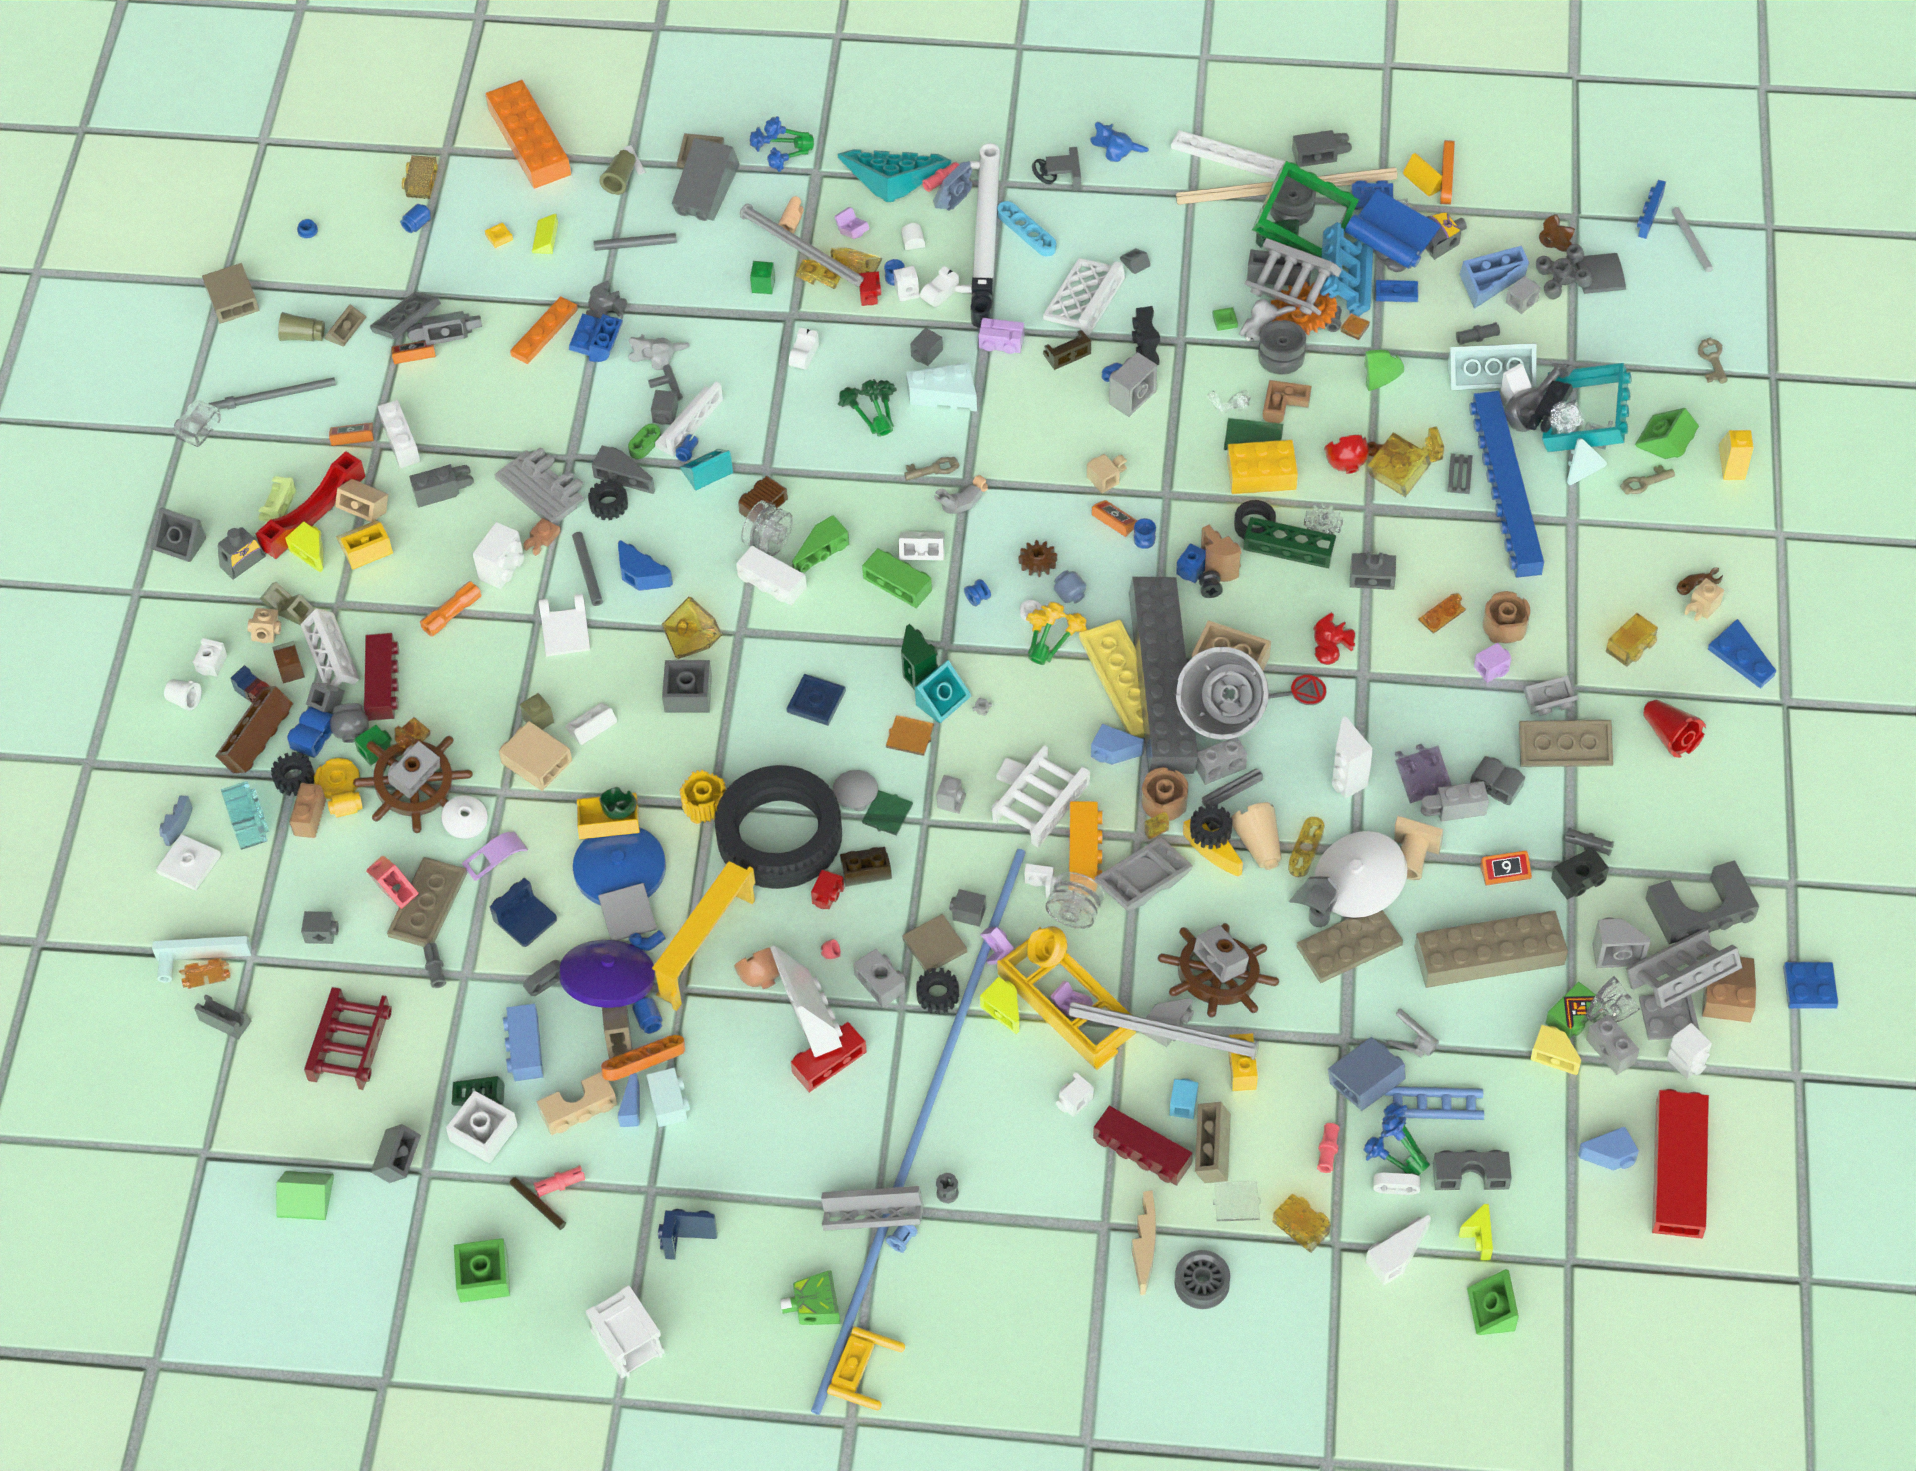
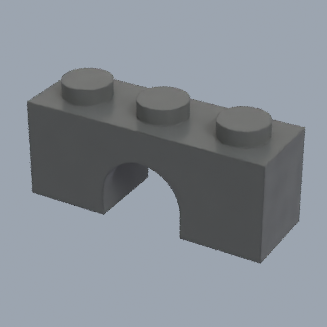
(1491, 1166)

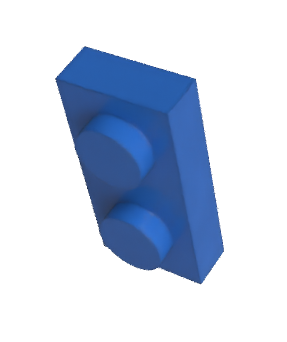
(1396, 291)

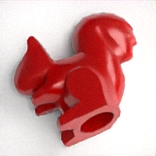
(1327, 636)

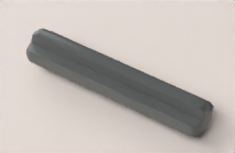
(1233, 788)

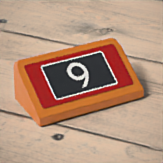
(412, 352)
(351, 434)
(1113, 517)
(1506, 868)

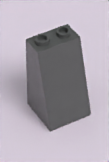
(705, 179)

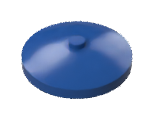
(618, 863)

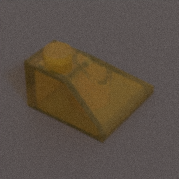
(690, 629)

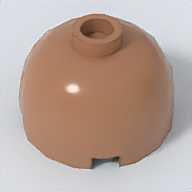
(758, 969)

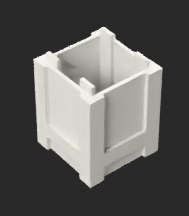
(625, 1331)

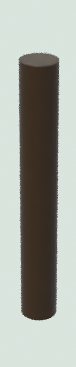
(537, 1203)

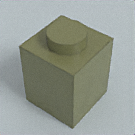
(537, 711)

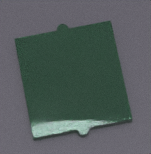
(887, 812)

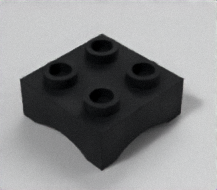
(1145, 334)

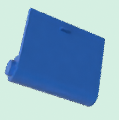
(1393, 229)

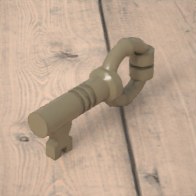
(1713, 357)
(934, 468)
(1661, 475)

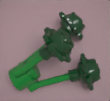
(882, 424)

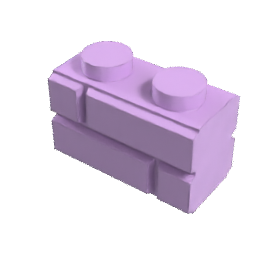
(1001, 335)

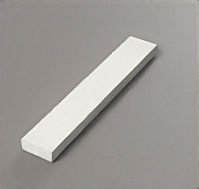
(1227, 154)

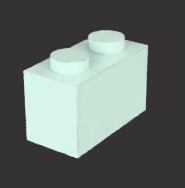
(667, 1098)

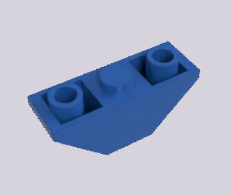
(641, 569)

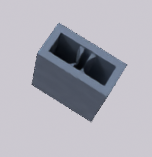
(1367, 1073)

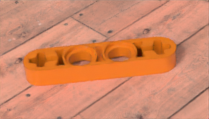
(1447, 172)
(643, 1057)

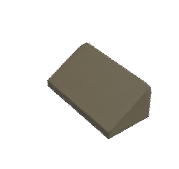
(345, 326)

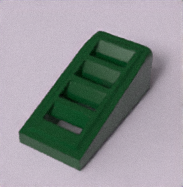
(493, 1087)

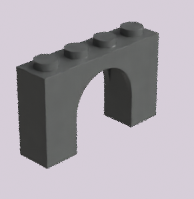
(1681, 922)

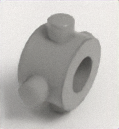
(982, 706)

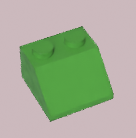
(1668, 433)

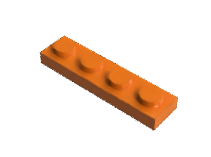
(543, 330)

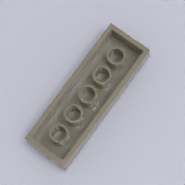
(1490, 949)

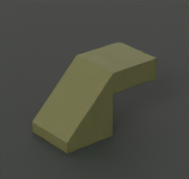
(290, 607)

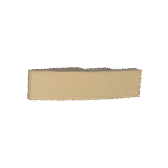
(1144, 1246)

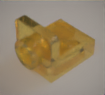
(1434, 445)

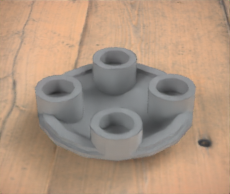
(855, 789)

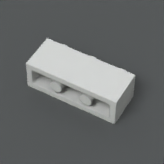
(398, 434)
(771, 575)

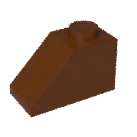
(288, 662)

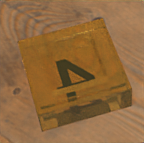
(1157, 825)

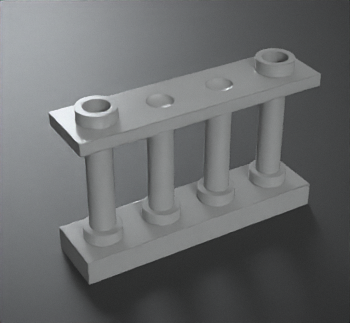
(1291, 257)
(1690, 979)

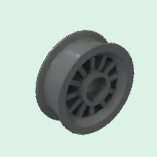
(1219, 1273)

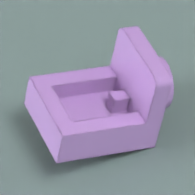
(849, 224)
(998, 942)
(1065, 995)

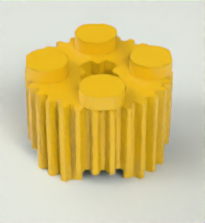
(701, 796)

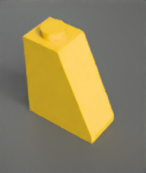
(1735, 454)

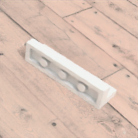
(690, 419)
(332, 645)

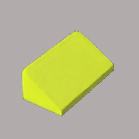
(545, 235)

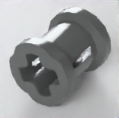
(951, 1192)

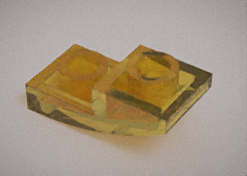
(811, 271)

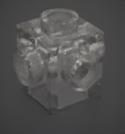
(1570, 410)

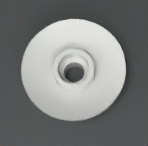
(464, 826)

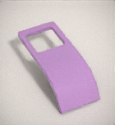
(496, 852)

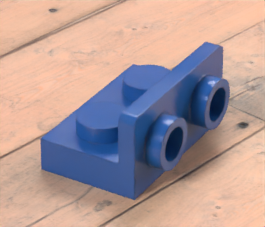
(1364, 191)

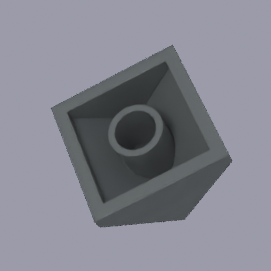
(178, 535)

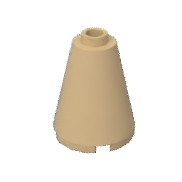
(1259, 833)

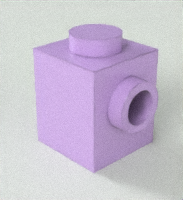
(1492, 662)

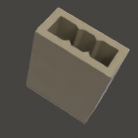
(230, 293)

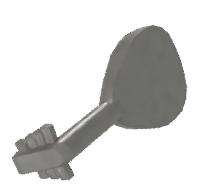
(1524, 403)

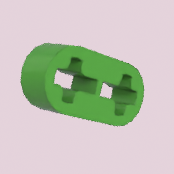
(642, 439)

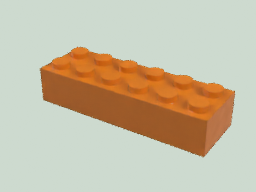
(528, 134)

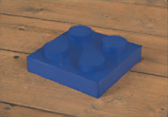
(1810, 985)

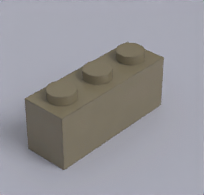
(1212, 1142)

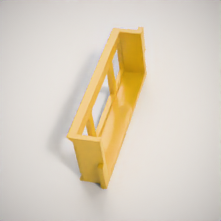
(730, 883)
(1094, 1054)

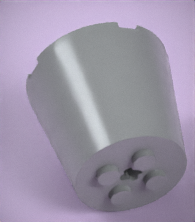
(1204, 687)

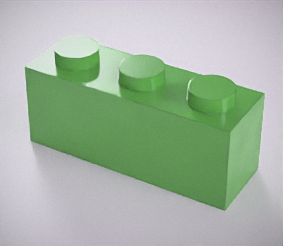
(897, 578)

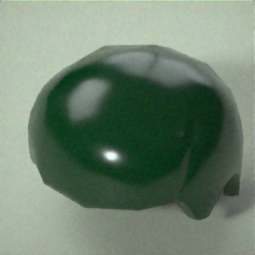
(617, 804)

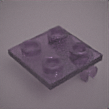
(1422, 772)

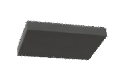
(405, 315)

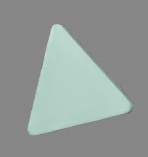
(1584, 462)

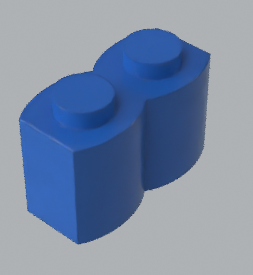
(311, 732)

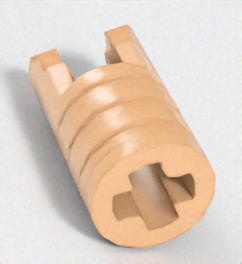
(792, 215)

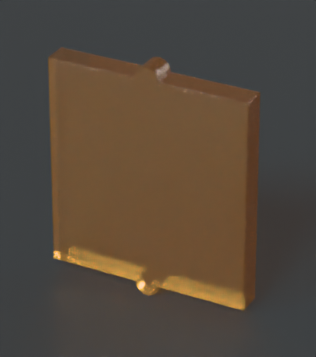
(910, 735)

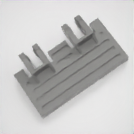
(538, 490)

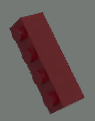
(380, 676)
(1142, 1145)

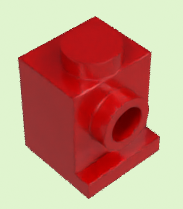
(870, 288)
(827, 889)

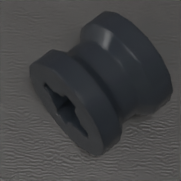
(1210, 584)

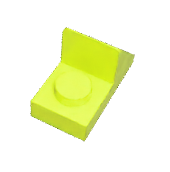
(1479, 1227)

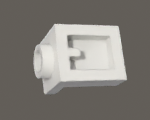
(1040, 876)

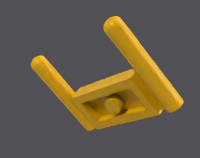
(853, 1364)

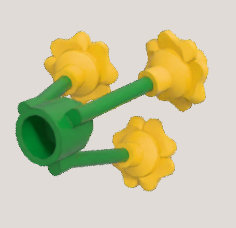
(1039, 652)

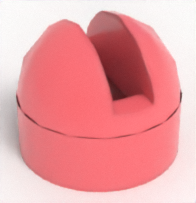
(830, 949)

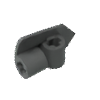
(1320, 895)

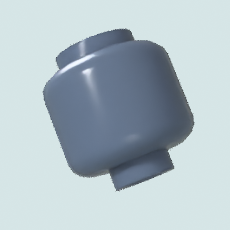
(1070, 587)

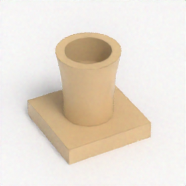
(1416, 841)

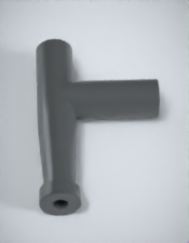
(667, 378)

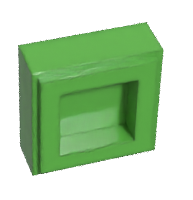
(1225, 319)

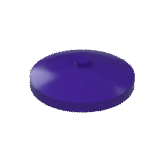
(606, 973)

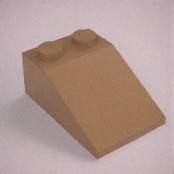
(1733, 995)

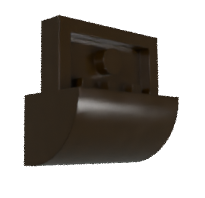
(865, 866)

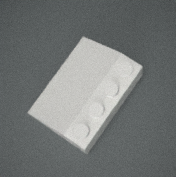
(808, 1004)

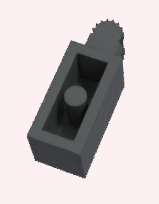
(1319, 147)

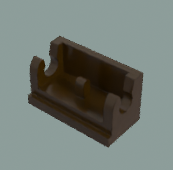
(1069, 351)

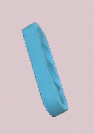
(1023, 230)

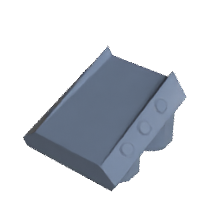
(954, 187)

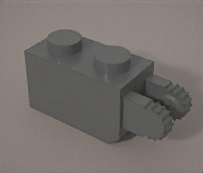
(440, 484)

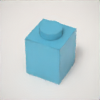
(1184, 1098)

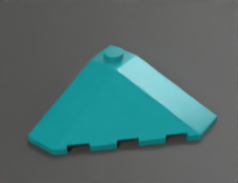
(892, 174)

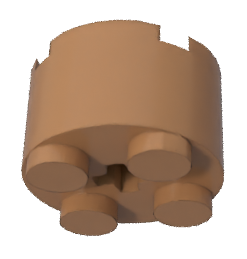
(1506, 617)
(1164, 792)

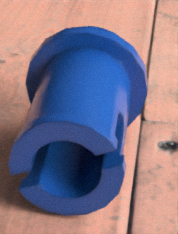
(684, 451)

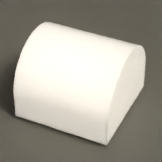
(912, 236)

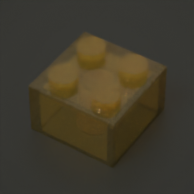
(1399, 464)

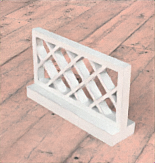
(1098, 298)

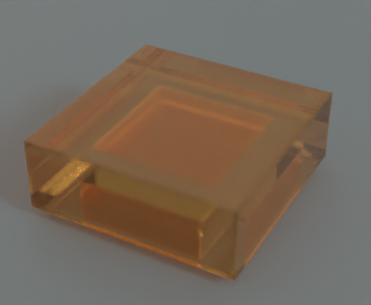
(1355, 326)

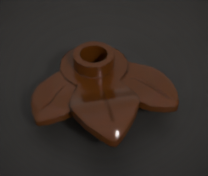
(1559, 235)

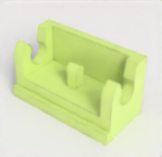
(278, 499)

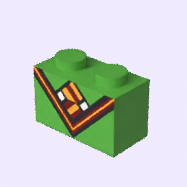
(1570, 1010)

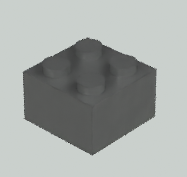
(687, 686)

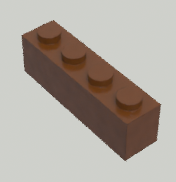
(254, 730)

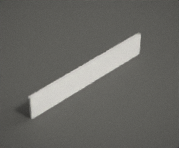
(638, 166)

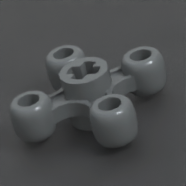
(1564, 271)

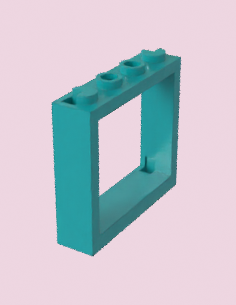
(1597, 437)

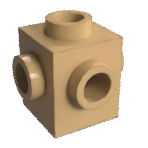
(264, 625)

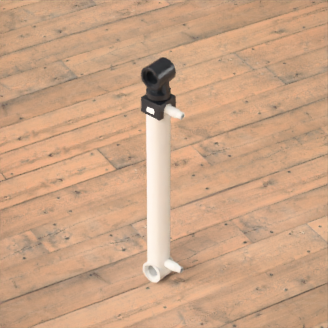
(984, 235)

